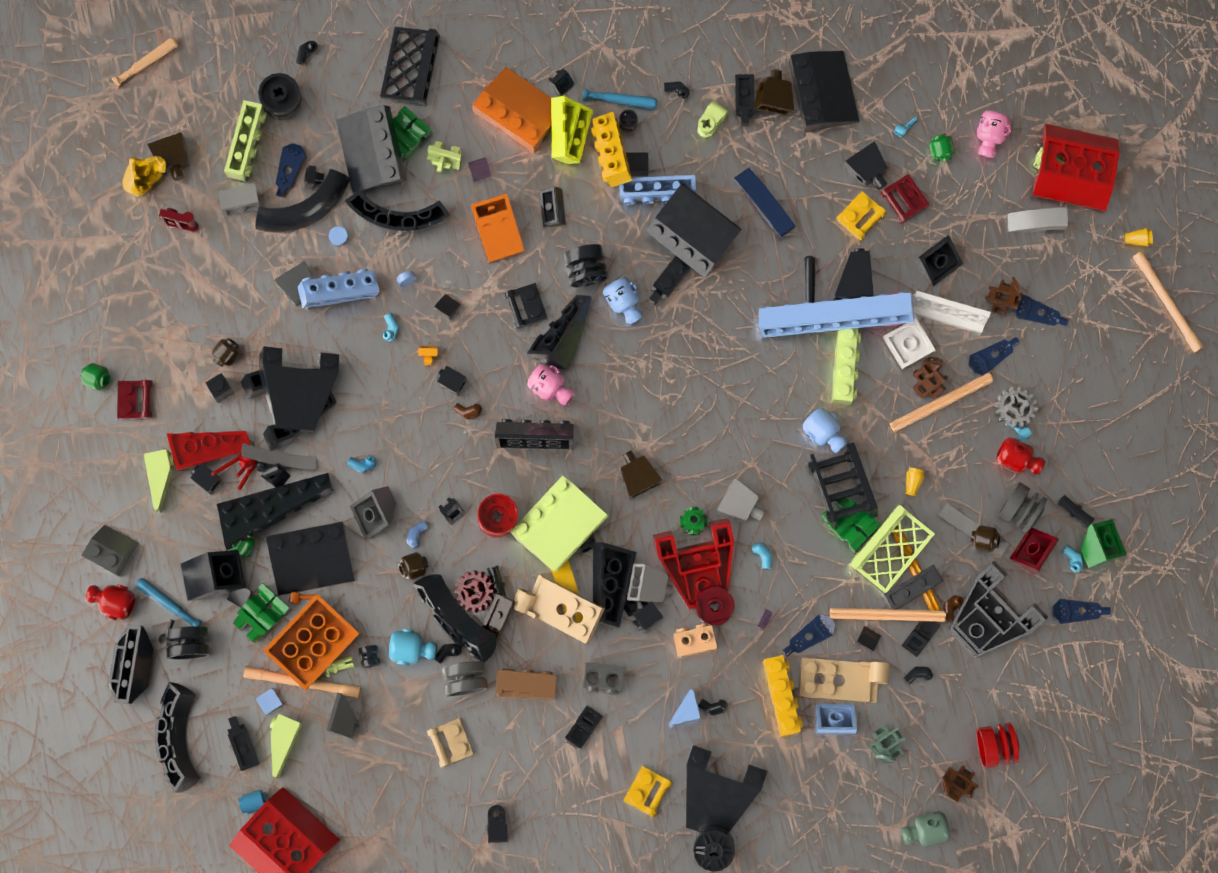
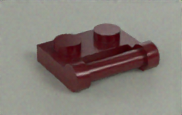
(910, 196)
(179, 221)
(128, 400)

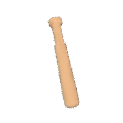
(162, 50)

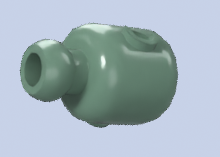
(928, 829)

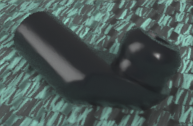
(918, 672)

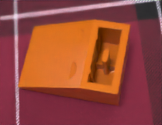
(497, 228)

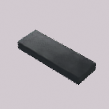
(914, 587)

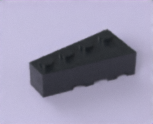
(611, 580)

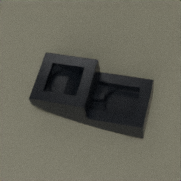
(920, 636)
(583, 727)

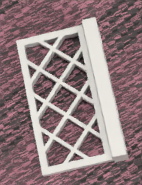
(950, 312)

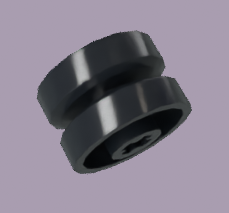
(280, 96)
(187, 643)

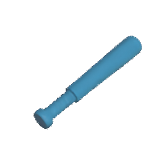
(631, 100)
(155, 594)

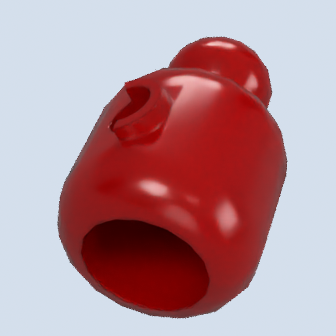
(1019, 457)
(113, 601)

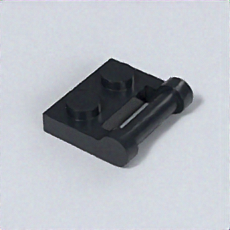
(532, 305)

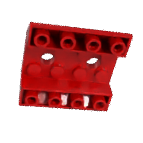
(1076, 179)
(293, 830)

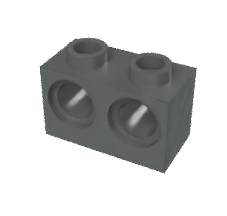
(604, 672)

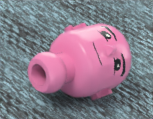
(993, 131)
(549, 384)

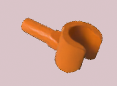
(295, 597)

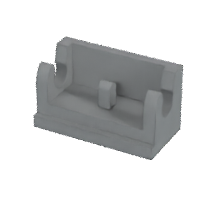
(239, 200)

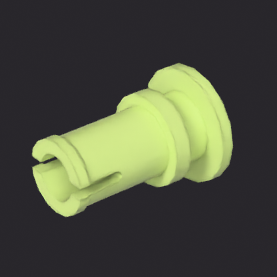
(339, 664)

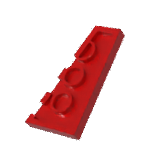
(204, 447)

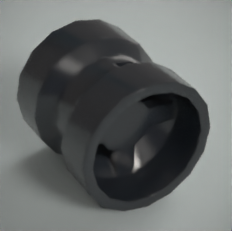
(628, 121)
(369, 656)

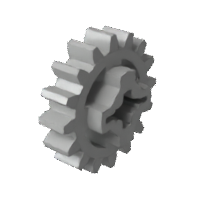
(1017, 415)

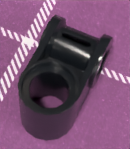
(497, 828)

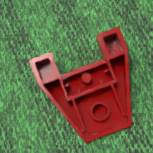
(700, 564)

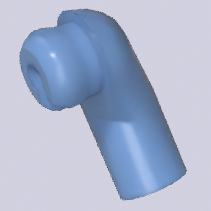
(413, 534)

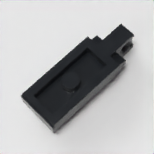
(744, 97)
(669, 279)
(242, 745)

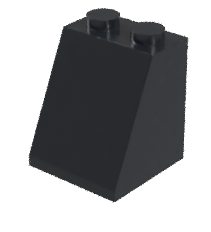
(856, 277)
(212, 574)

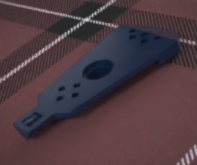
(289, 161)
(1030, 312)
(985, 358)
(1072, 614)
(815, 630)

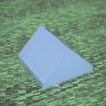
(686, 712)
(835, 719)

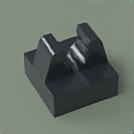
(561, 81)
(312, 177)
(451, 511)

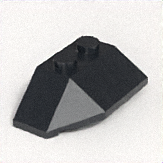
(131, 665)

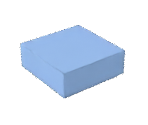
(269, 701)

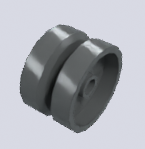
(465, 678)

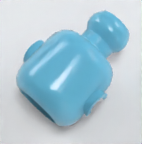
(408, 647)

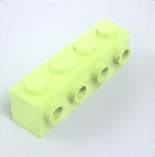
(244, 141)
(844, 366)

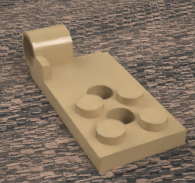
(545, 604)
(859, 684)

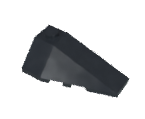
(561, 340)

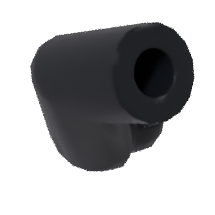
(305, 50)
(678, 87)
(268, 470)
(447, 650)
(715, 708)

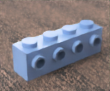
(653, 188)
(338, 288)

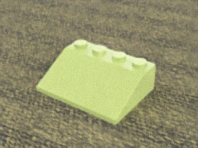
(558, 524)

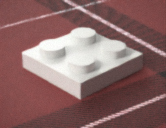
(909, 344)

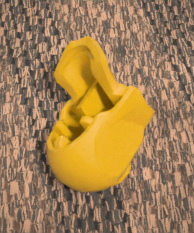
(142, 174)

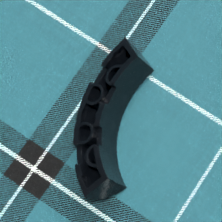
(307, 211)
(395, 219)
(454, 619)
(171, 737)

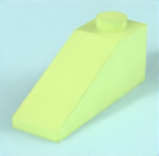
(159, 474)
(283, 736)

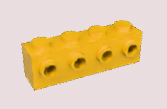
(611, 149)
(781, 696)

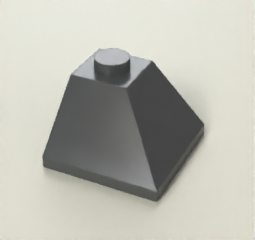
(374, 511)
(342, 719)

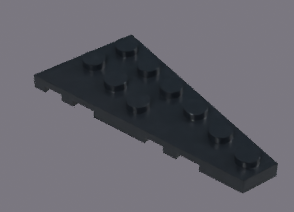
(265, 508)

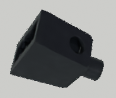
(868, 166)

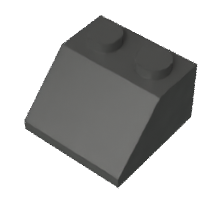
(109, 550)

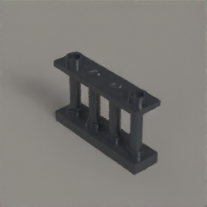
(856, 472)

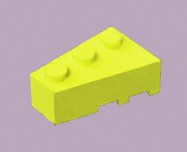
(569, 129)

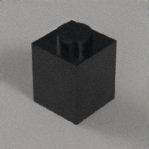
(638, 163)
(451, 380)
(219, 387)
(203, 477)
(647, 618)

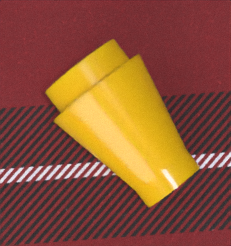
(1139, 237)
(914, 479)

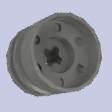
(1022, 507)

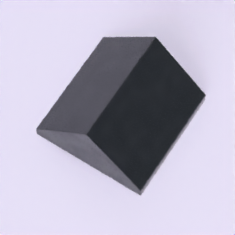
(939, 260)

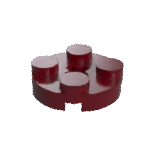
(723, 612)

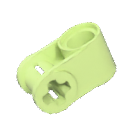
(713, 117)

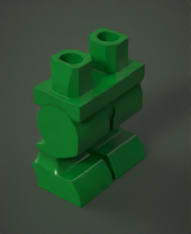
(409, 139)
(846, 526)
(258, 616)

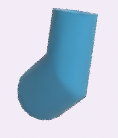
(364, 465)

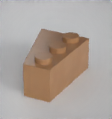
(526, 684)

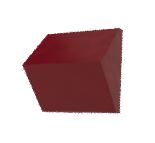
(1033, 550)

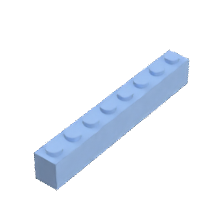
(836, 315)

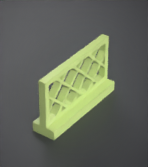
(879, 537)

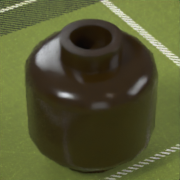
(225, 352)
(985, 538)
(413, 566)

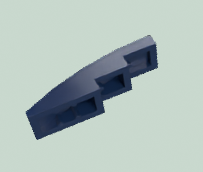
(765, 202)

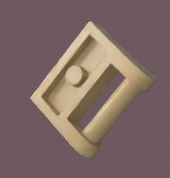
(456, 740)

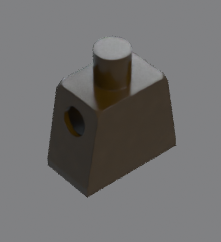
(775, 95)
(173, 152)
(638, 475)

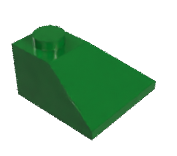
(1102, 544)

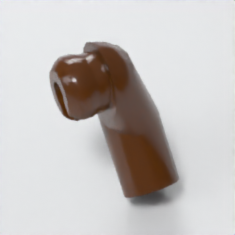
(469, 412)
(951, 605)

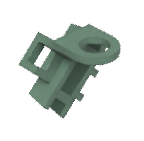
(886, 745)

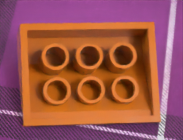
(516, 109)
(311, 642)

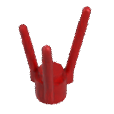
(245, 463)

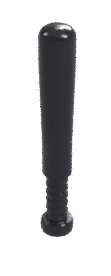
(809, 278)

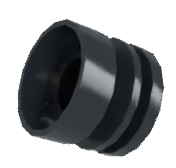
(585, 265)
(716, 837)

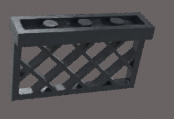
(425, 65)

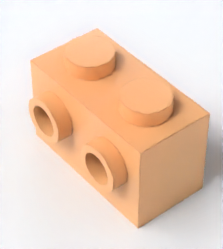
(694, 641)

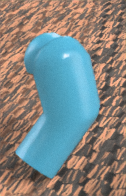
(392, 329)
(765, 553)
(1076, 560)

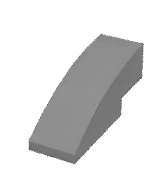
(1038, 220)

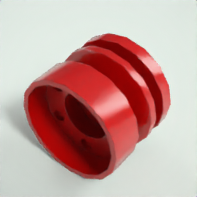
(503, 506)
(1002, 744)

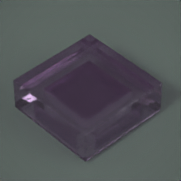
(479, 169)
(764, 620)

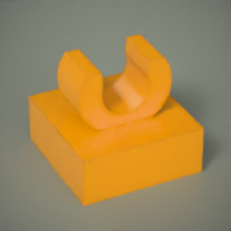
(428, 353)

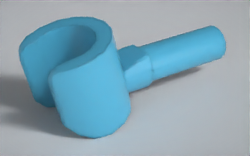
(900, 130)
(1023, 434)

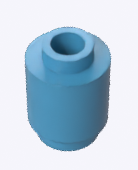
(252, 801)

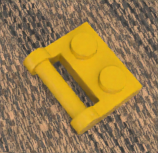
(856, 211)
(641, 789)

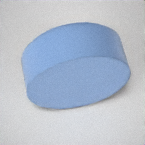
(338, 236)
(406, 278)

